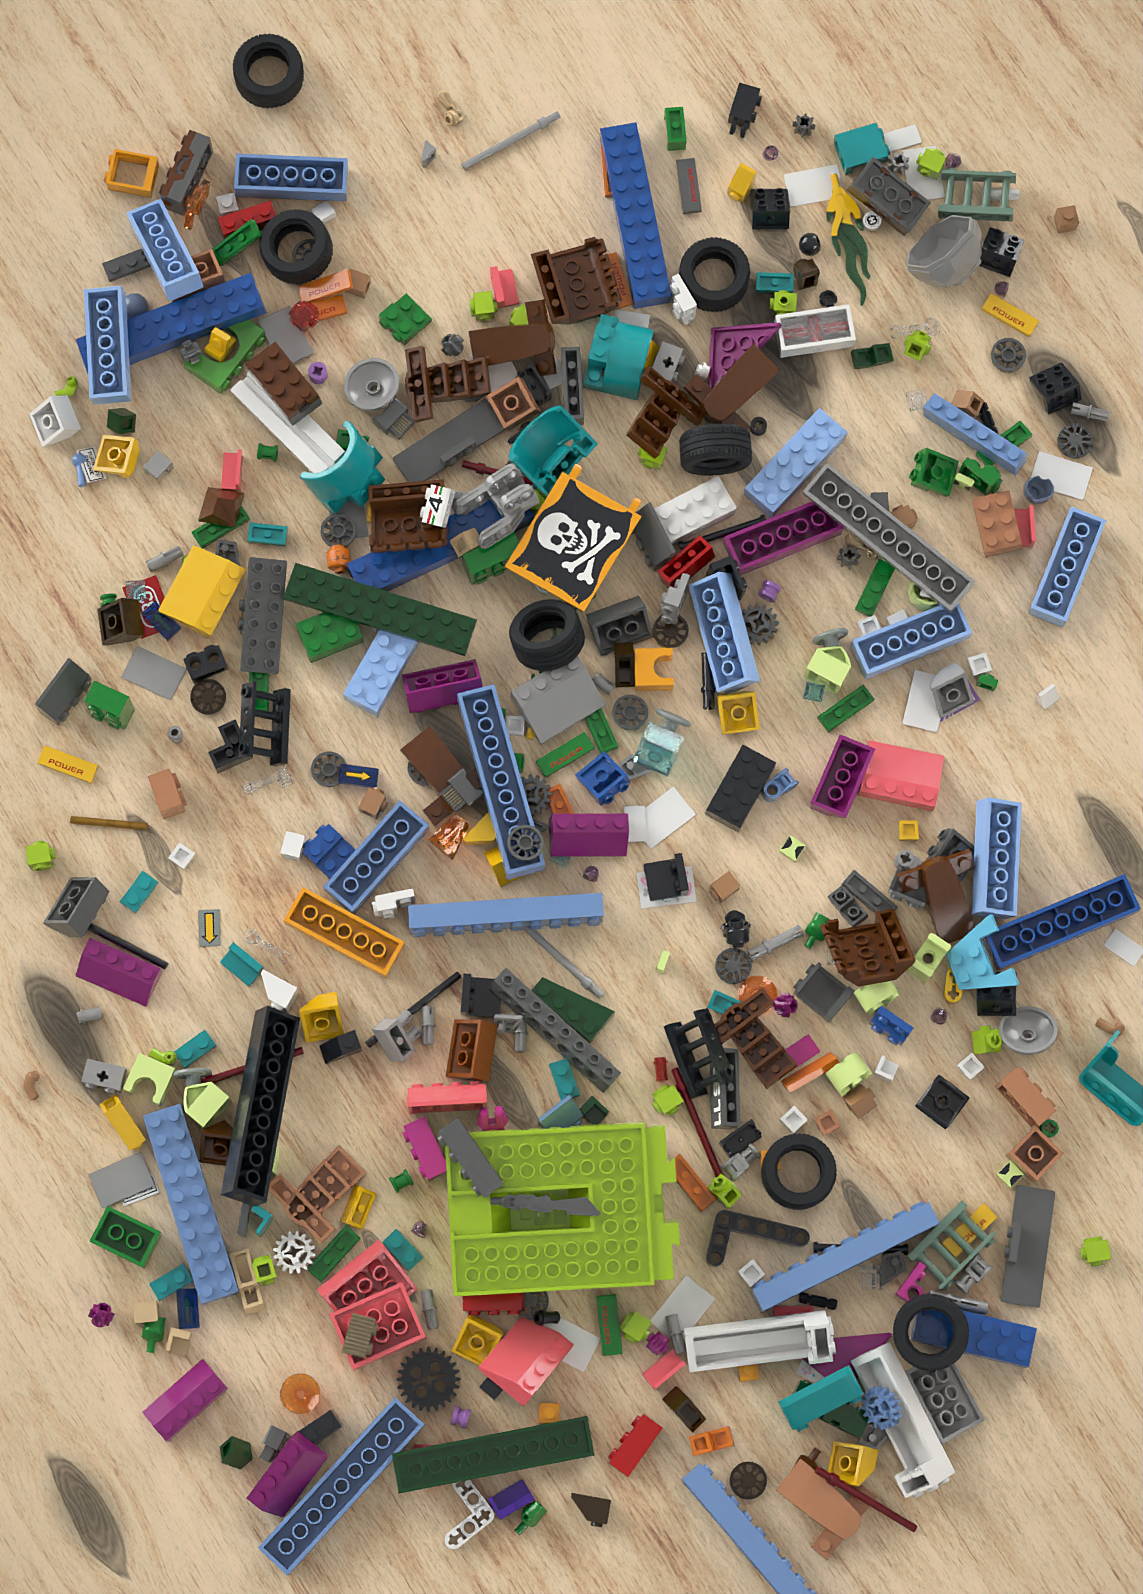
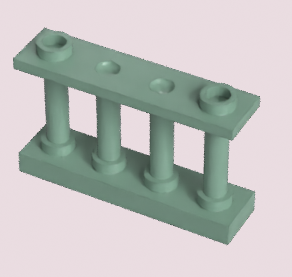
(984, 211)
(946, 1227)

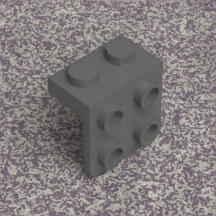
(915, 897)

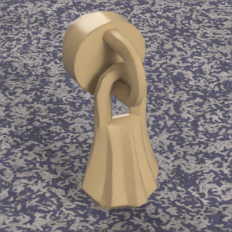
(451, 117)
(854, 542)

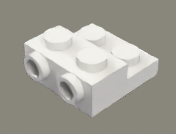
(684, 305)
(387, 903)

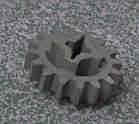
(766, 627)
(537, 789)

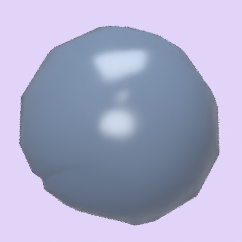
(136, 305)
(1038, 490)

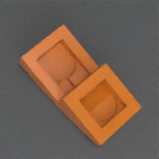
(711, 1441)

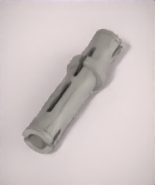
(774, 943)
(979, 1306)

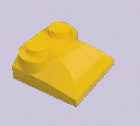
(117, 455)
(738, 712)
(476, 1339)

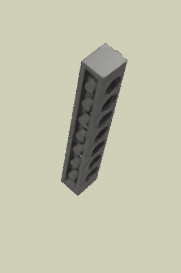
(554, 1030)

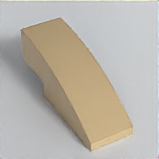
(247, 1282)

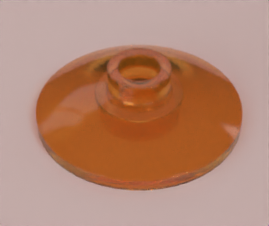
(755, 983)
(292, 1386)

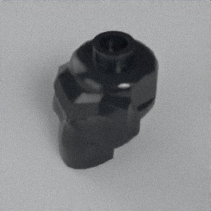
(736, 929)

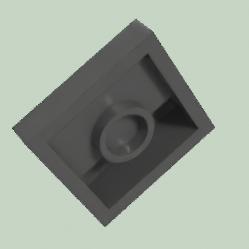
(950, 843)

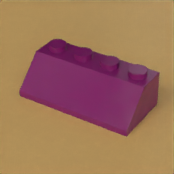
(440, 685)
(842, 777)
(588, 835)
(118, 972)
(185, 1400)
(287, 1476)

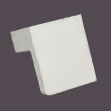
(292, 846)
(885, 1069)

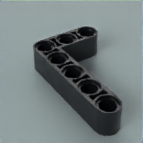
(732, 1226)

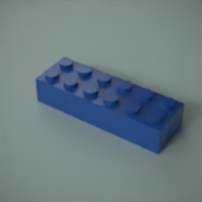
(988, 1336)

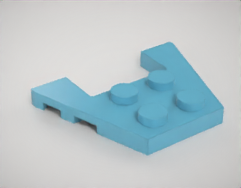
(971, 963)

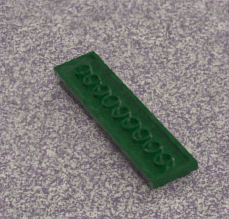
(380, 609)
(492, 1454)

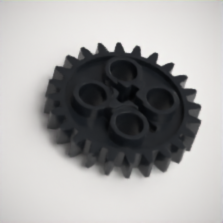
(423, 1361)

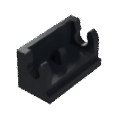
(535, 384)
(740, 1138)

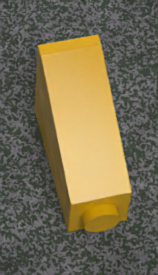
(122, 1122)

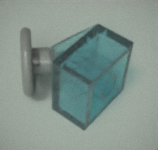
(661, 743)

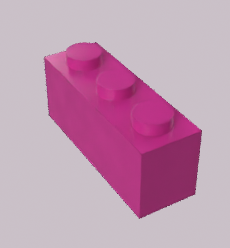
(425, 1149)

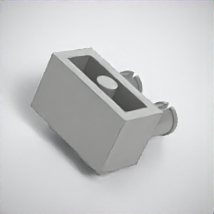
(394, 1039)

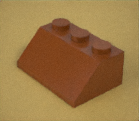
(471, 1050)

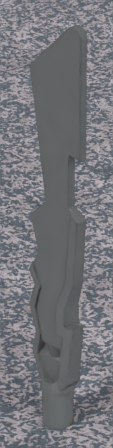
(574, 1206)

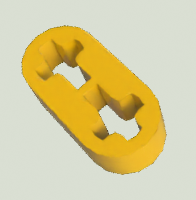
(948, 987)

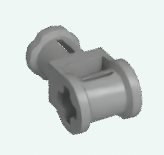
(911, 860)
(739, 1162)
(975, 1271)

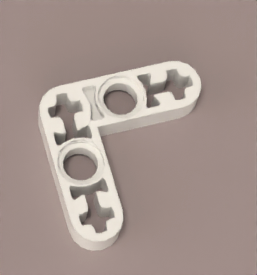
(475, 1509)

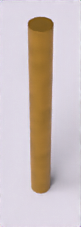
(108, 823)

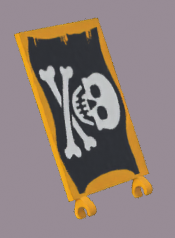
(573, 540)

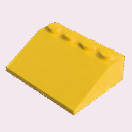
(201, 591)

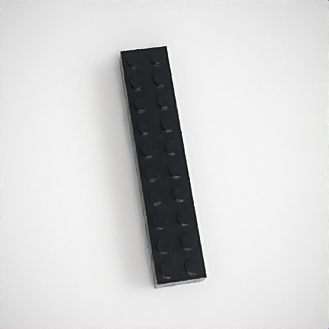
(260, 1106)

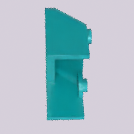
(1113, 1084)
(821, 1398)

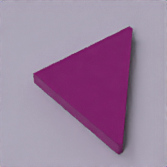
(732, 342)
(848, 1349)

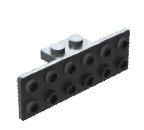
(449, 442)
(262, 615)
(1027, 1246)

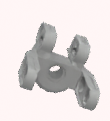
(508, 495)

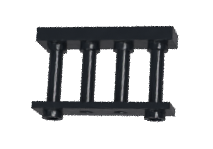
(280, 724)
(685, 1059)

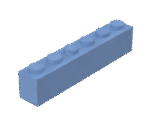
(974, 434)

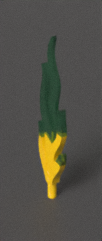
(846, 232)

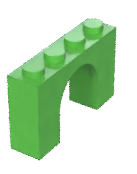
(219, 374)

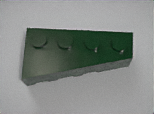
(577, 1011)
(844, 1417)

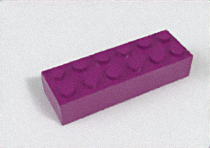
(780, 537)

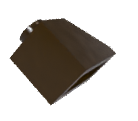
(806, 273)
(624, 664)
(684, 1409)
(593, 1508)

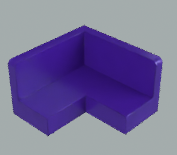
(511, 1499)

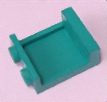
(859, 146)

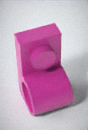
(916, 1274)

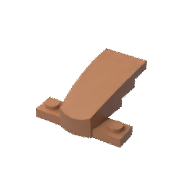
(318, 1192)
(824, 1506)

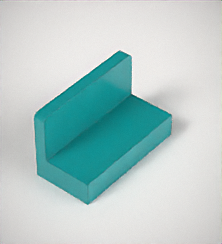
(241, 964)
(265, 1216)

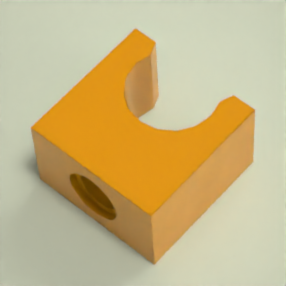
(644, 674)

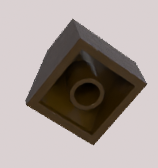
(120, 621)

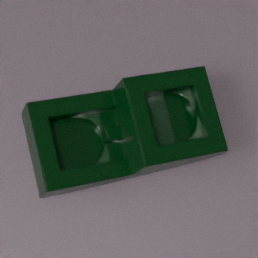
(872, 356)

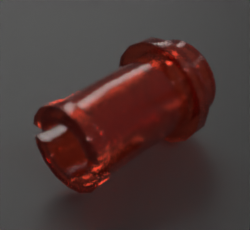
(661, 1069)

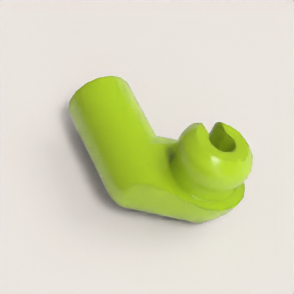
(70, 388)
(166, 1057)

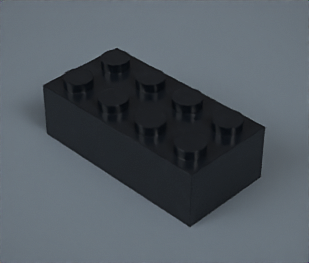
(740, 788)

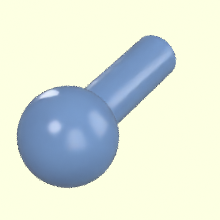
(76, 460)

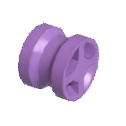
(318, 377)
(769, 591)
(460, 1417)

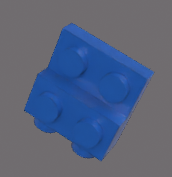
(603, 779)
(327, 850)
(891, 1026)

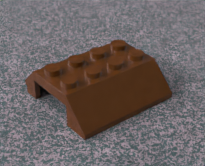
(577, 282)
(397, 518)
(869, 951)

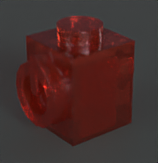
(304, 315)

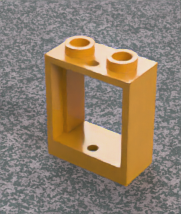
(136, 158)

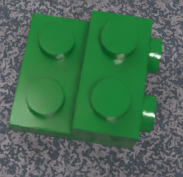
(404, 319)
(933, 472)
(986, 479)

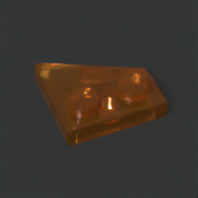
(195, 203)
(450, 836)

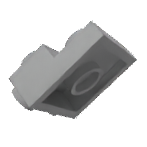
(673, 600)

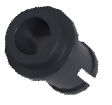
(542, 1317)

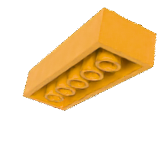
(344, 932)

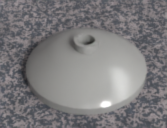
(369, 375)
(1032, 1024)

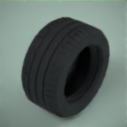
(260, 47)
(280, 227)
(715, 249)
(715, 449)
(554, 652)
(818, 1151)
(925, 1361)

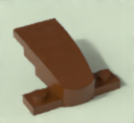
(519, 341)
(442, 381)
(734, 388)
(661, 413)
(436, 766)
(943, 893)
(754, 1039)

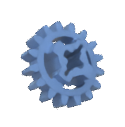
(881, 1407)

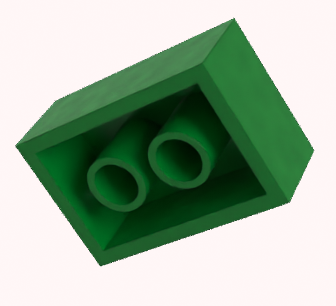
(490, 561)
(327, 635)
(109, 705)
(126, 1237)

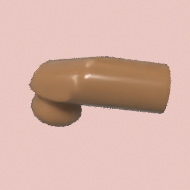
(1108, 1028)
(28, 1085)

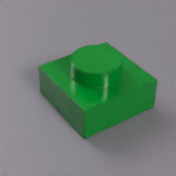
(987, 682)

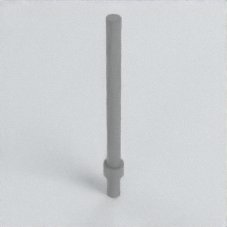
(541, 123)
(585, 981)

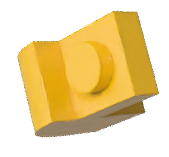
(220, 345)

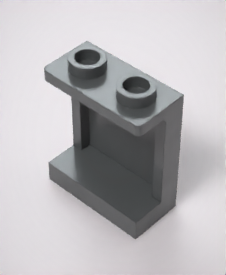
(822, 992)

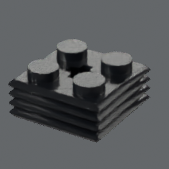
(930, 1105)

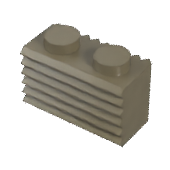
(359, 1336)

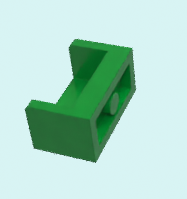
(675, 128)

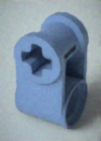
(781, 783)

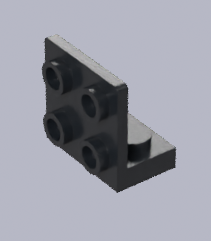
(770, 208)
(1000, 251)
(1057, 387)
(727, 565)
(666, 878)
(478, 998)
(997, 1001)

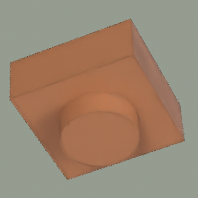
(827, 1123)

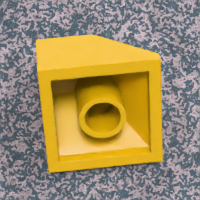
(321, 1018)
(852, 1462)

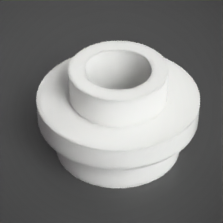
(702, 370)

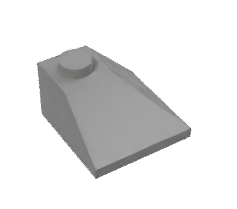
(951, 690)

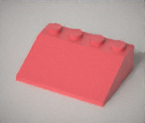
(902, 776)
(446, 1098)
(365, 1276)
(396, 1320)
(525, 1359)

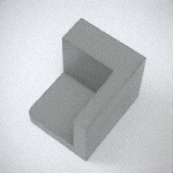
(158, 465)

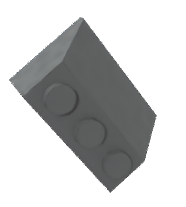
(653, 538)
(620, 624)
(63, 692)
(77, 906)

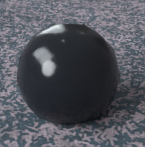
(809, 244)

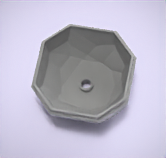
(947, 252)

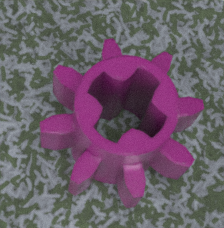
(785, 1005)
(101, 1315)
(657, 1343)

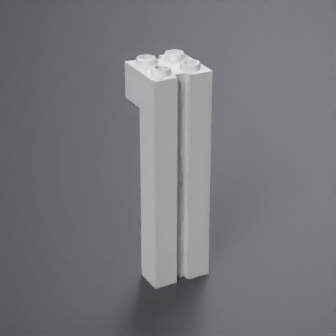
(304, 439)
(761, 1341)
(913, 1435)

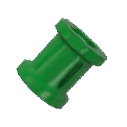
(267, 452)
(401, 1181)

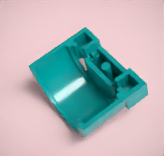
(621, 353)
(542, 448)
(349, 476)

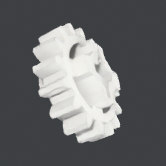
(292, 1244)

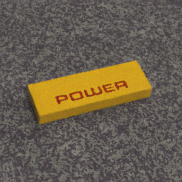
(1010, 315)
(68, 764)
(982, 1217)

